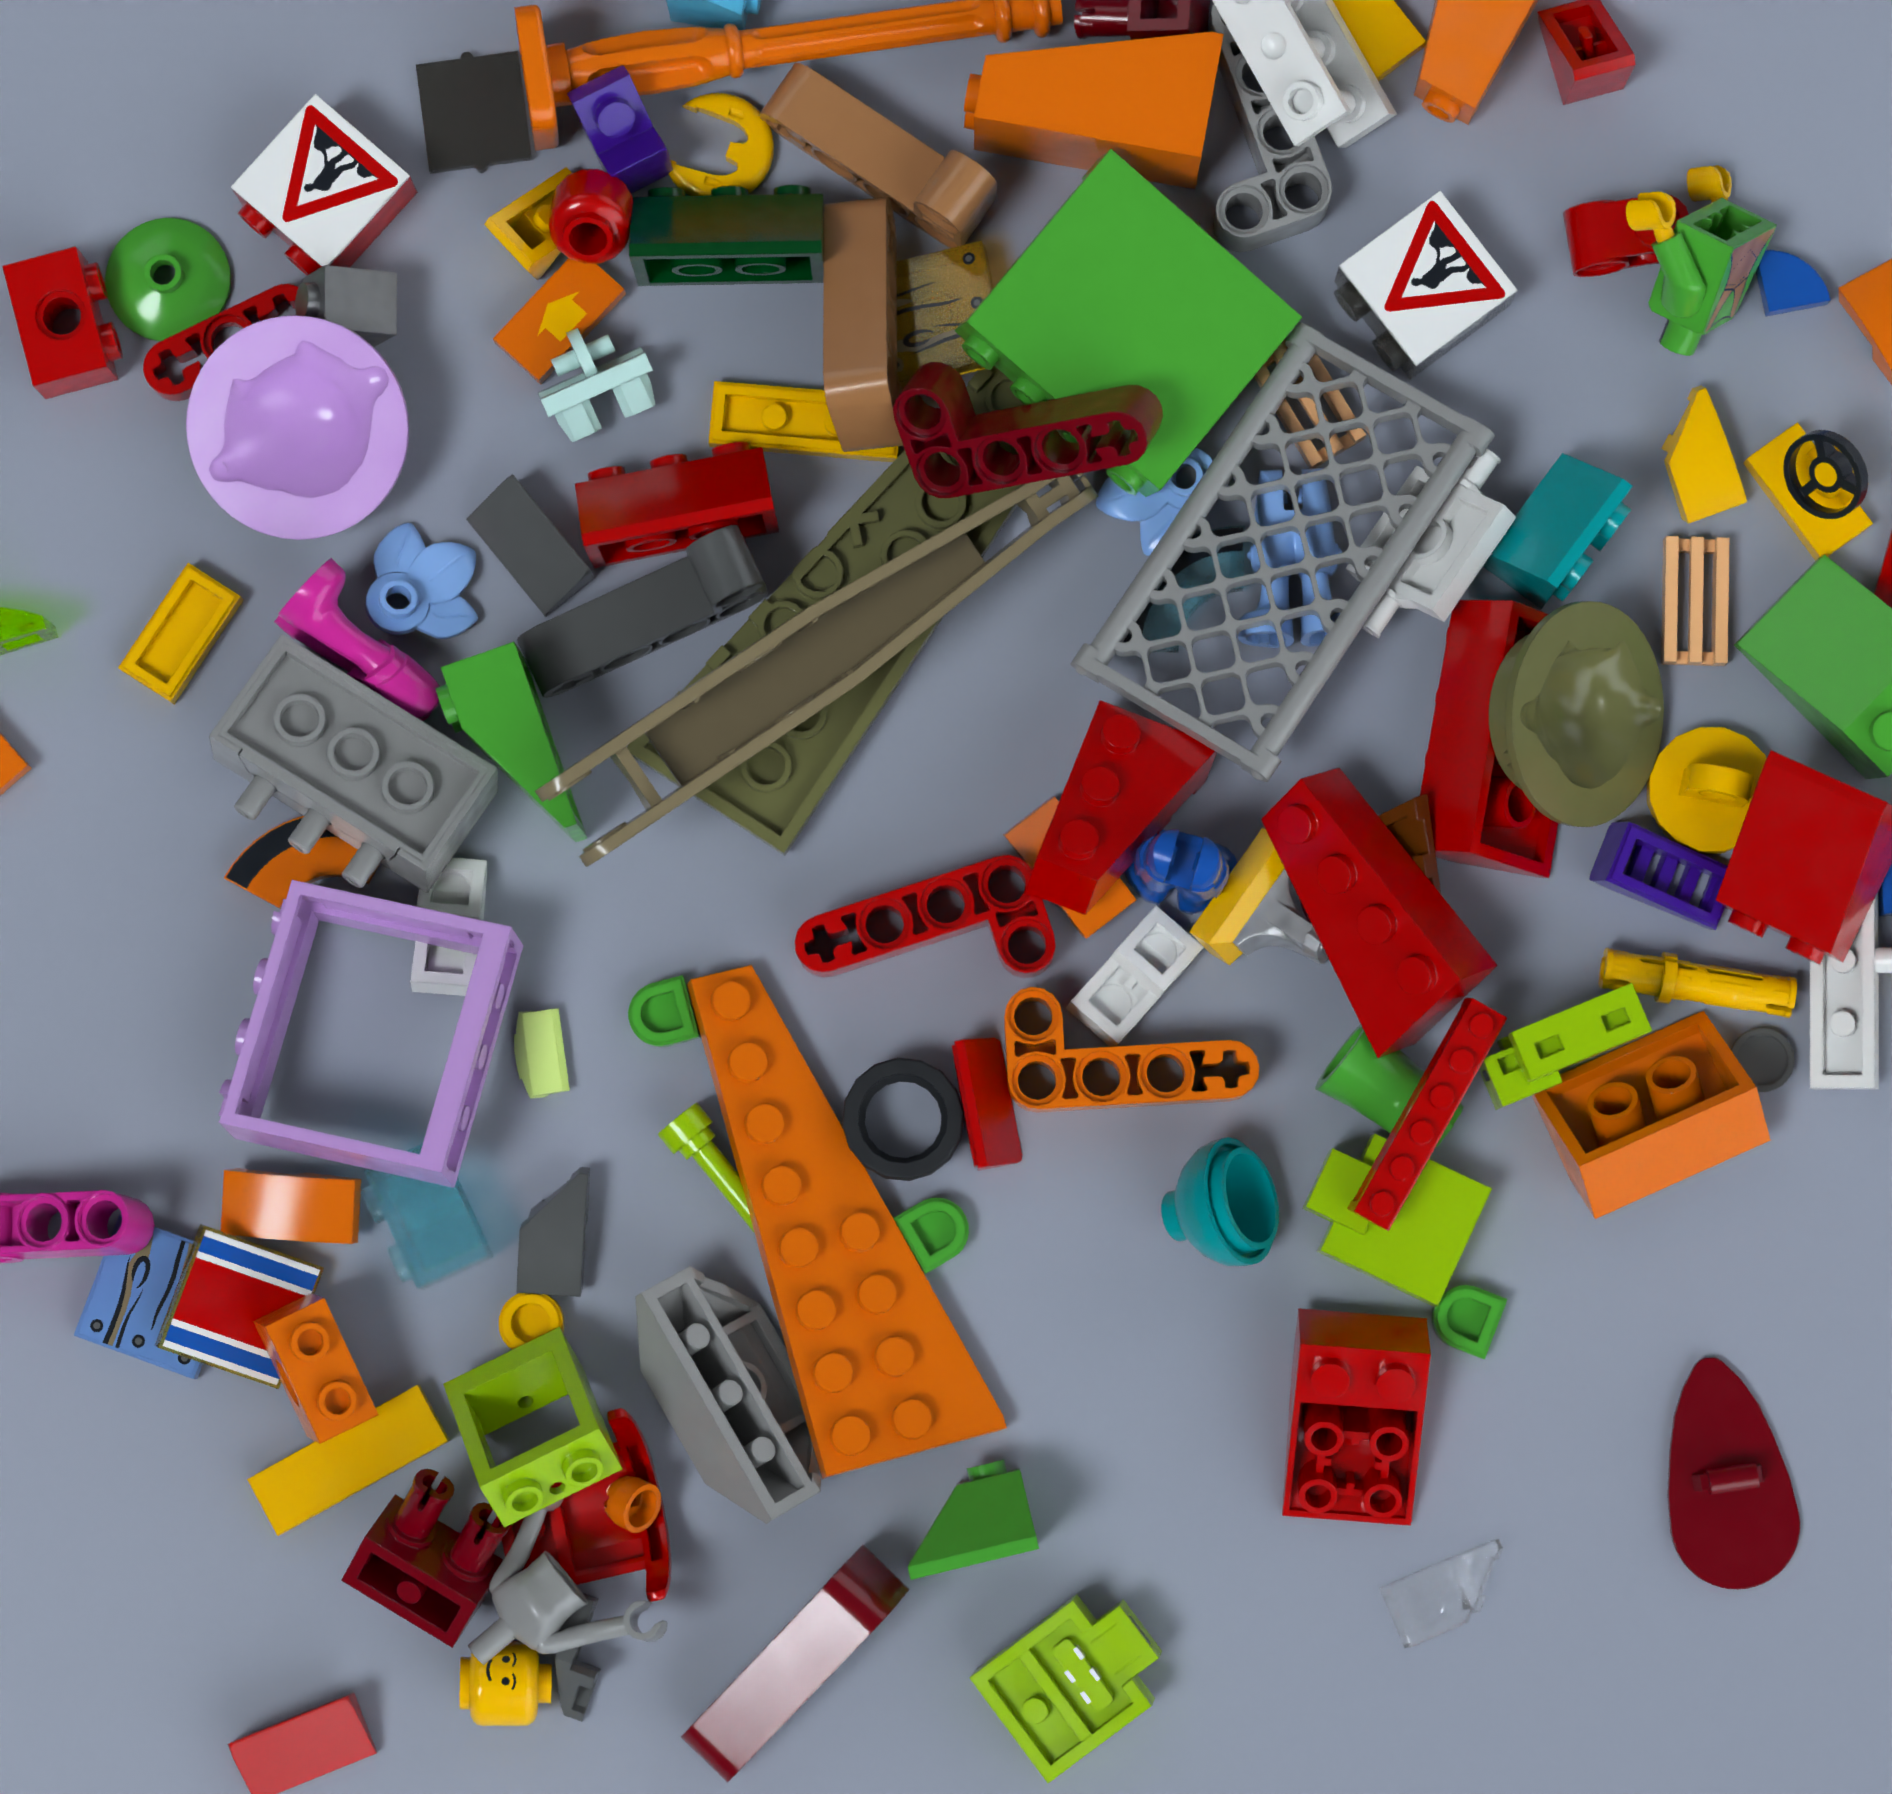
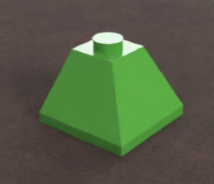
(978, 1523)

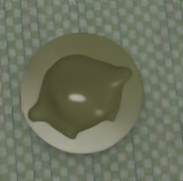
(1579, 713)

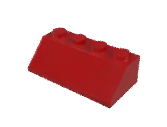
(1472, 803)

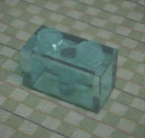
(430, 1225)

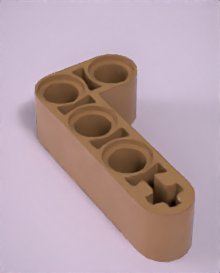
(929, 190)
(861, 322)

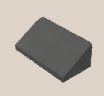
(530, 546)

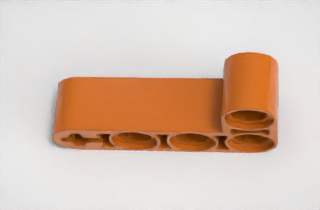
(1129, 1062)

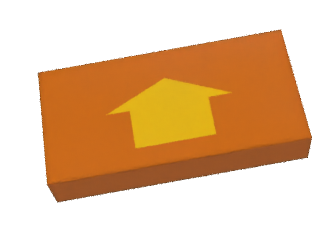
(570, 299)

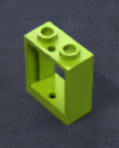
(513, 1388)

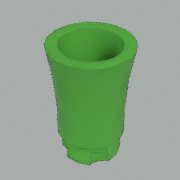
(1372, 1084)

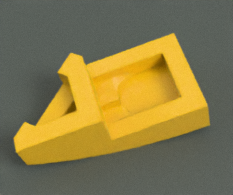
(1702, 462)

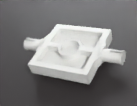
(1447, 552)

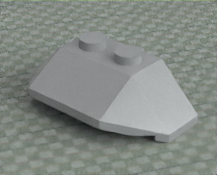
(727, 1392)

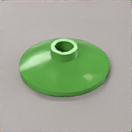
(192, 296)

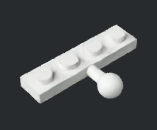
(1847, 1012)

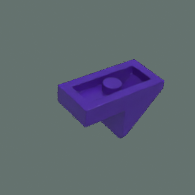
(621, 129)

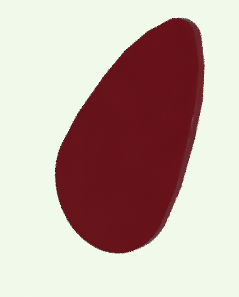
(1728, 1483)

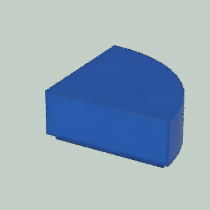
(1789, 284)

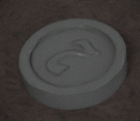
(1765, 1057)

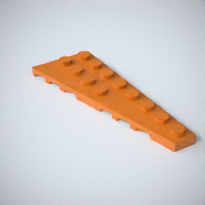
(856, 1313)

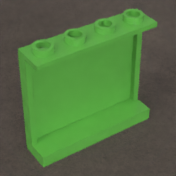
(1129, 296)

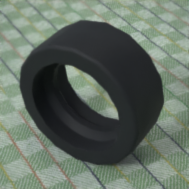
(903, 1071)

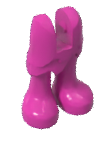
(320, 624)

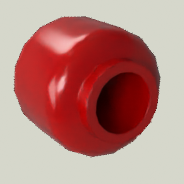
(590, 216)

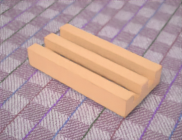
(1335, 401)
(1720, 601)

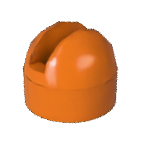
(630, 1513)

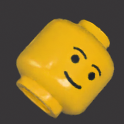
(505, 1687)

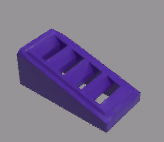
(1614, 856)

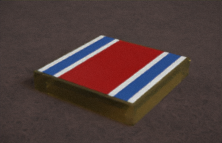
(222, 1293)

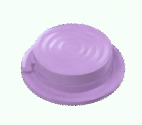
(297, 427)

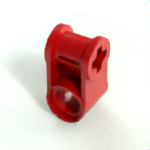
(1604, 241)

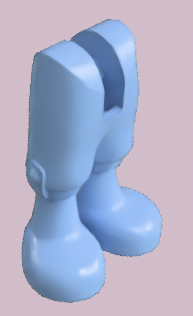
(1286, 550)

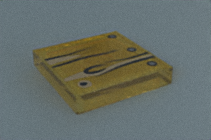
(932, 301)

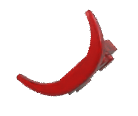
(586, 1538)

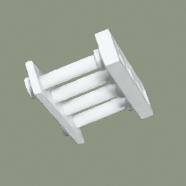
(1308, 67)

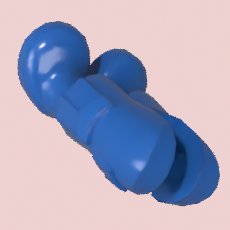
(1181, 862)

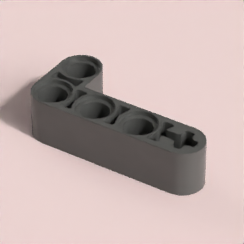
(645, 614)

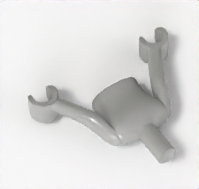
(540, 1600)

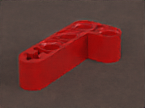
(922, 930)

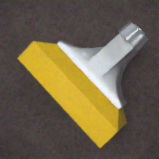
(1257, 910)

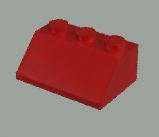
(674, 503)

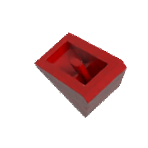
(1585, 50)

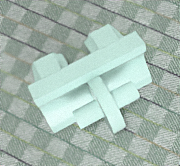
(571, 397)

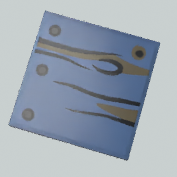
(133, 1299)

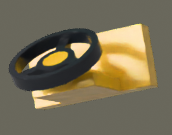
(1814, 486)

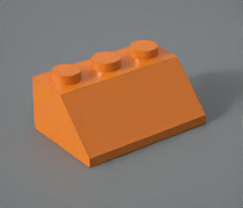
(1652, 1114)

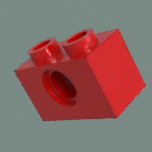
(38, 293)

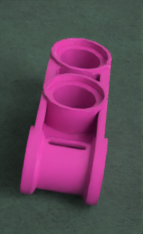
(83, 1225)

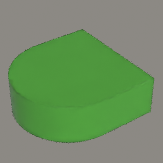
(663, 1013)
(934, 1231)
(1468, 1319)

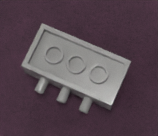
(351, 767)

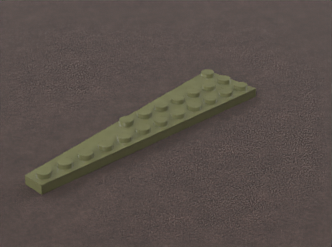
(787, 780)

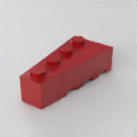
(1374, 911)

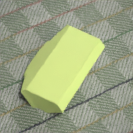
(540, 1053)

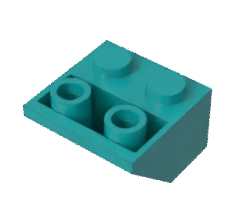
(1555, 526)

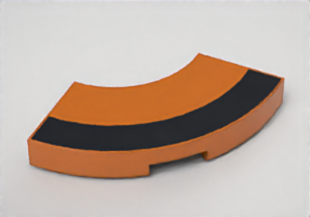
(273, 863)

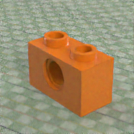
(316, 1368)

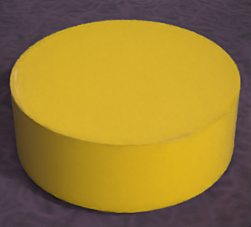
(528, 1317)

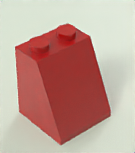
(1807, 859)

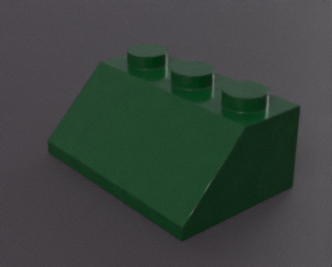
(727, 237)

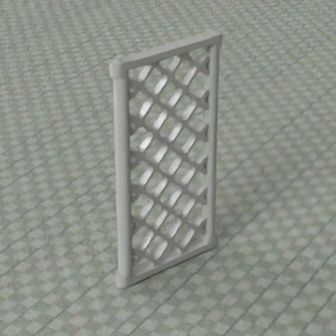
(1302, 345)

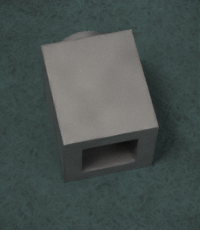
(353, 298)

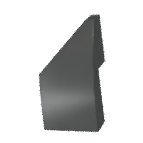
(554, 1241)
(575, 1678)

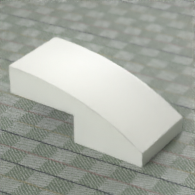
(458, 892)
(1134, 977)

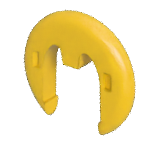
(751, 158)

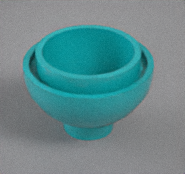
(1224, 1204)

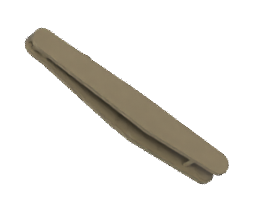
(812, 660)

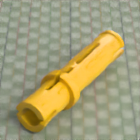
(1709, 984)

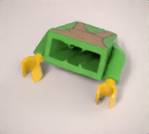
(1703, 260)

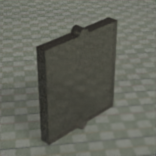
(474, 112)

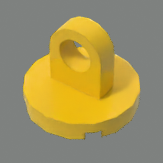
(1704, 788)

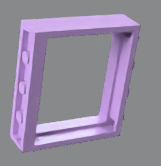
(470, 1053)

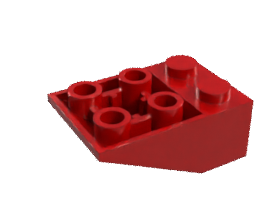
(1355, 1416)

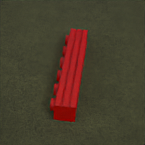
(1427, 1113)

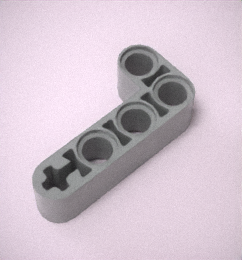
(1276, 168)

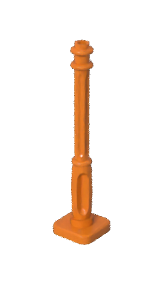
(697, 55)

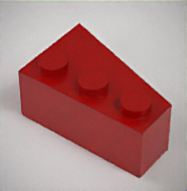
(1116, 797)

